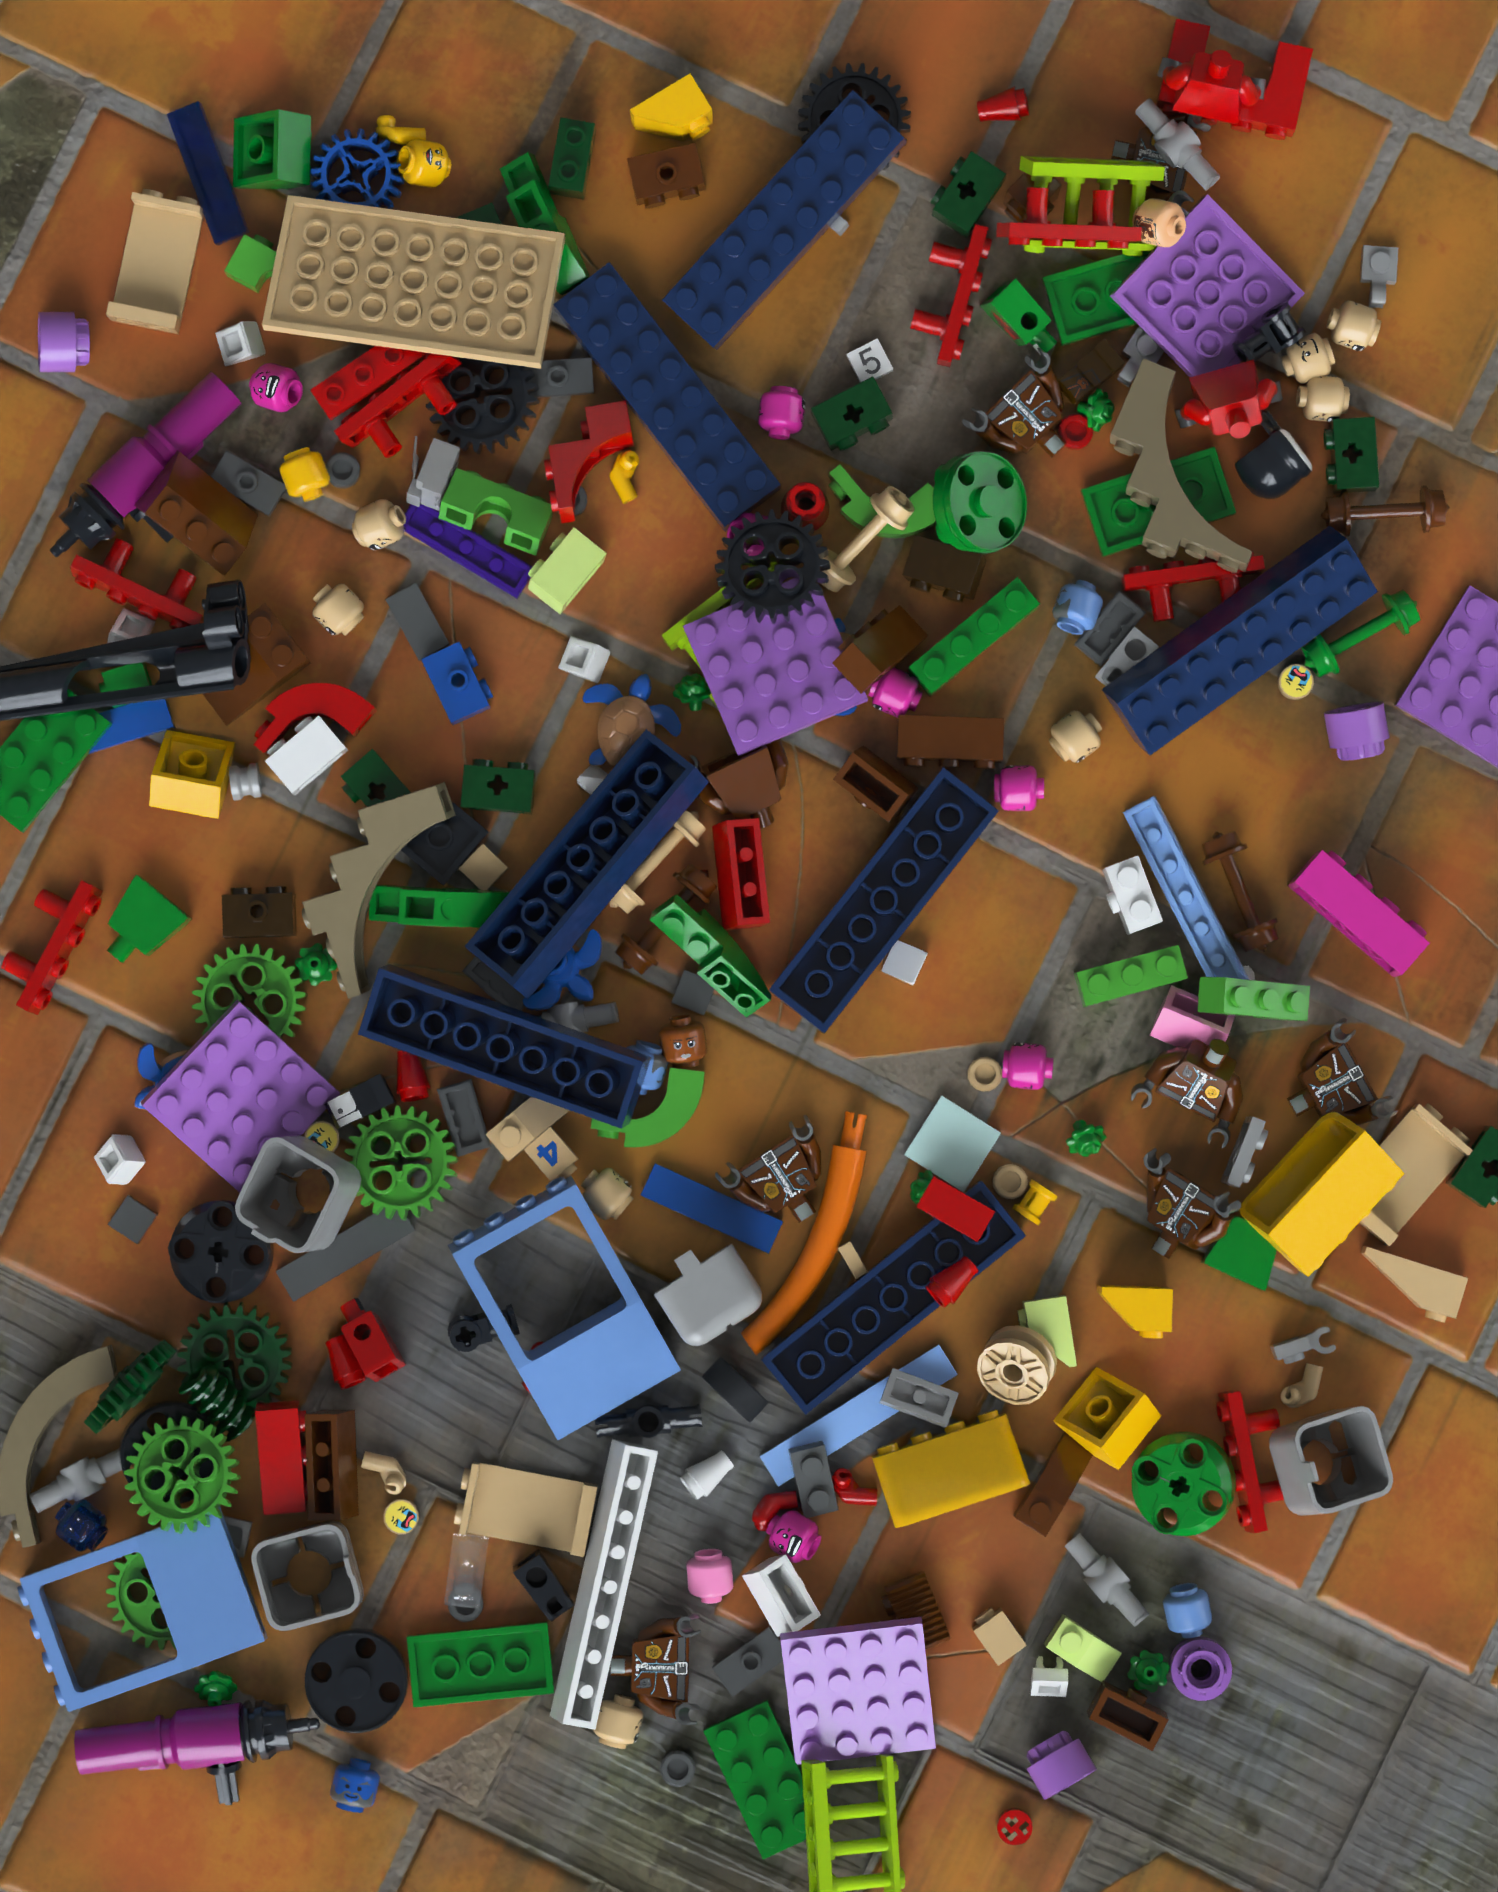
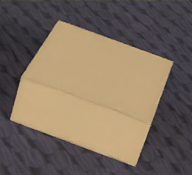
(483, 868)
(852, 1259)

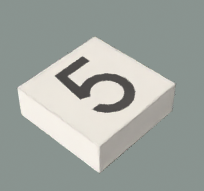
(869, 361)

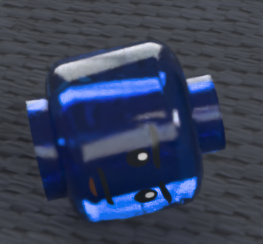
(81, 1525)

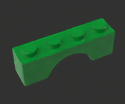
(973, 636)

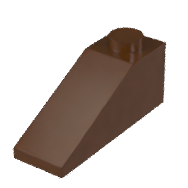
(1053, 1485)

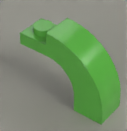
(860, 510)
(677, 1108)

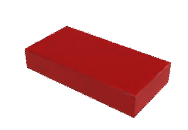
(955, 1209)

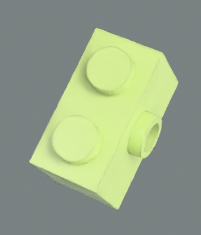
(565, 570)

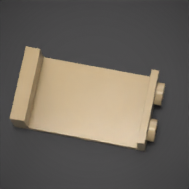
(157, 262)
(1426, 1156)
(526, 1507)

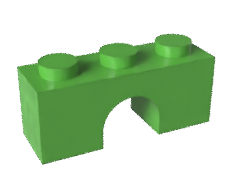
(252, 262)
(472, 496)
(1130, 975)
(1253, 998)

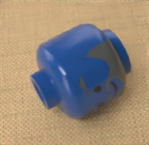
(354, 1785)

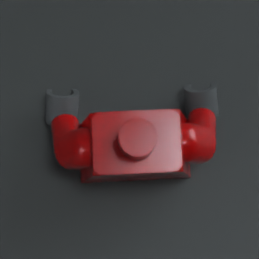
(1211, 85)
(1229, 400)

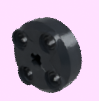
(218, 1253)
(138, 1425)
(356, 1680)

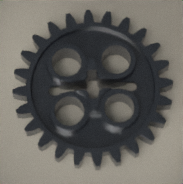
(829, 96)
(486, 428)
(771, 596)

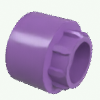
(62, 342)
(1357, 730)
(1213, 1682)
(1058, 1764)

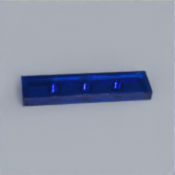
(208, 173)

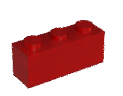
(741, 874)
(281, 1457)

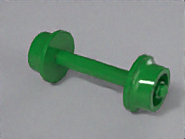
(1400, 611)

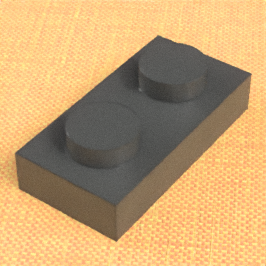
(813, 1479)

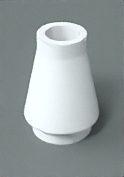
(705, 1475)

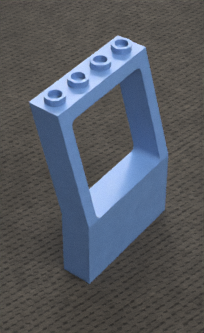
(592, 1362)
(198, 1591)

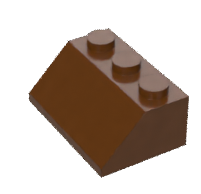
(199, 513)

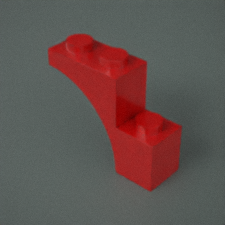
(570, 462)

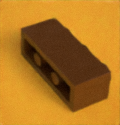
(878, 647)
(950, 740)
(331, 1465)

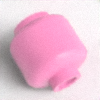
(709, 1575)

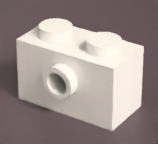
(305, 754)
(1131, 895)
(781, 1595)

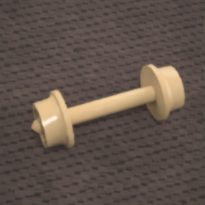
(892, 509)
(685, 826)

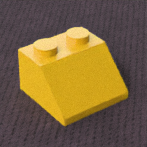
(675, 112)
(191, 774)
(1141, 1307)
(1108, 1417)

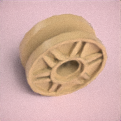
(1017, 1365)

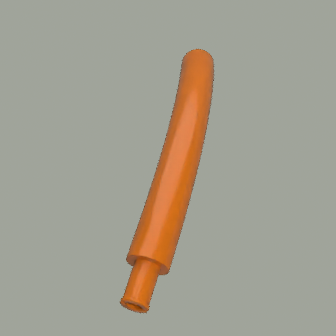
(825, 1237)

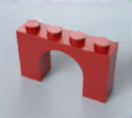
(1282, 96)

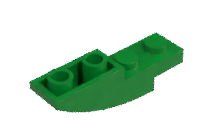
(535, 209)
(433, 906)
(716, 952)

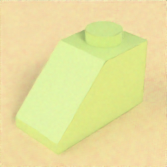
(1051, 1319)
(1082, 1648)

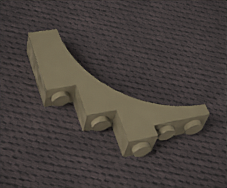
(1153, 480)
(358, 870)

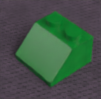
(272, 150)

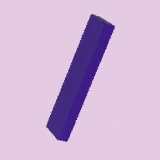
(468, 550)

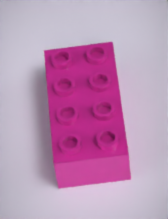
(1358, 913)

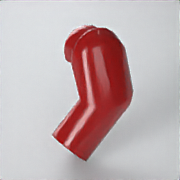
(850, 1492)
(770, 1506)

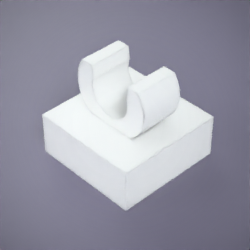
(1049, 1680)

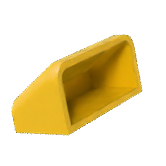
(1320, 1191)
(950, 1469)

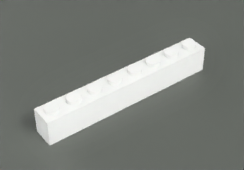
(603, 1584)

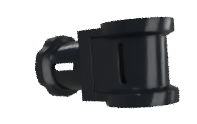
(1272, 334)
(480, 1328)

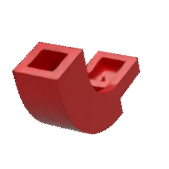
(313, 700)

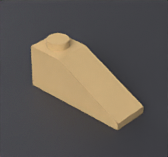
(524, 1126)
(1424, 1285)

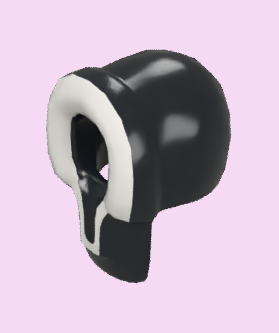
(1274, 464)

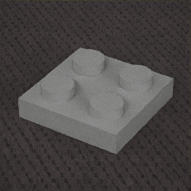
(1250, 1138)

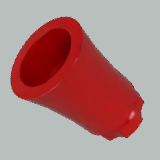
(820, 506)

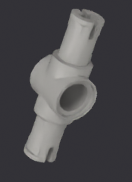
(1177, 144)
(581, 1017)
(77, 1481)
(1107, 1579)

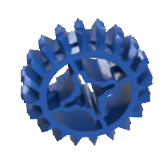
(370, 167)

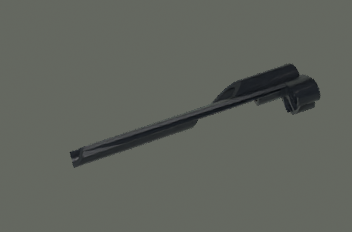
(189, 660)

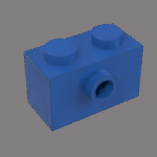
(456, 682)

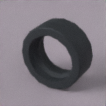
(735, 1389)

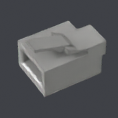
(434, 474)

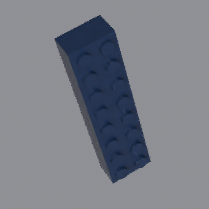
(784, 220)
(667, 396)
(1240, 640)
(587, 863)
(883, 900)
(504, 1045)
(882, 1305)

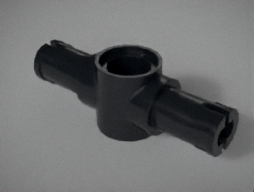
(629, 1422)

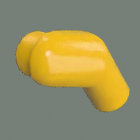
(399, 135)
(621, 474)

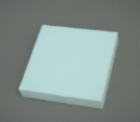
(952, 1143)

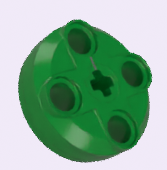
(979, 502)
(1183, 1483)

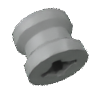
(245, 781)

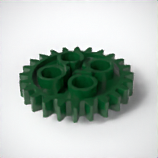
(266, 1355)
(130, 1386)

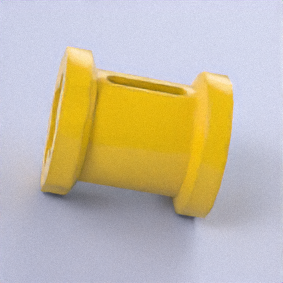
(1034, 1202)

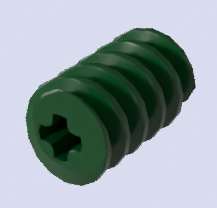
(219, 1400)

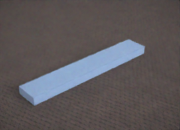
(1183, 890)
(855, 1415)

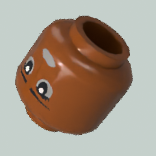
(683, 1041)

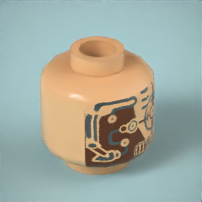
(1160, 221)

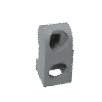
(1130, 652)

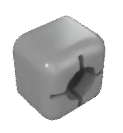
(289, 1224)
(709, 1295)
(1298, 1475)
(284, 1605)

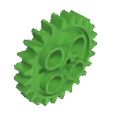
(274, 981)
(401, 1131)
(156, 1457)
(136, 1613)

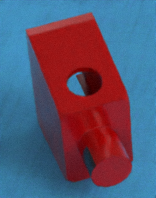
(377, 1353)

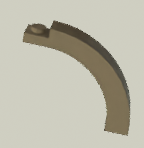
(31, 1423)

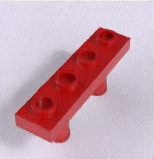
(1038, 227)
(967, 263)
(362, 378)
(387, 403)
(1175, 572)
(122, 590)
(53, 962)
(1238, 1446)

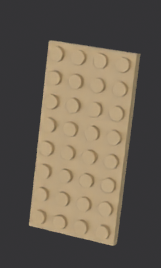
(414, 281)

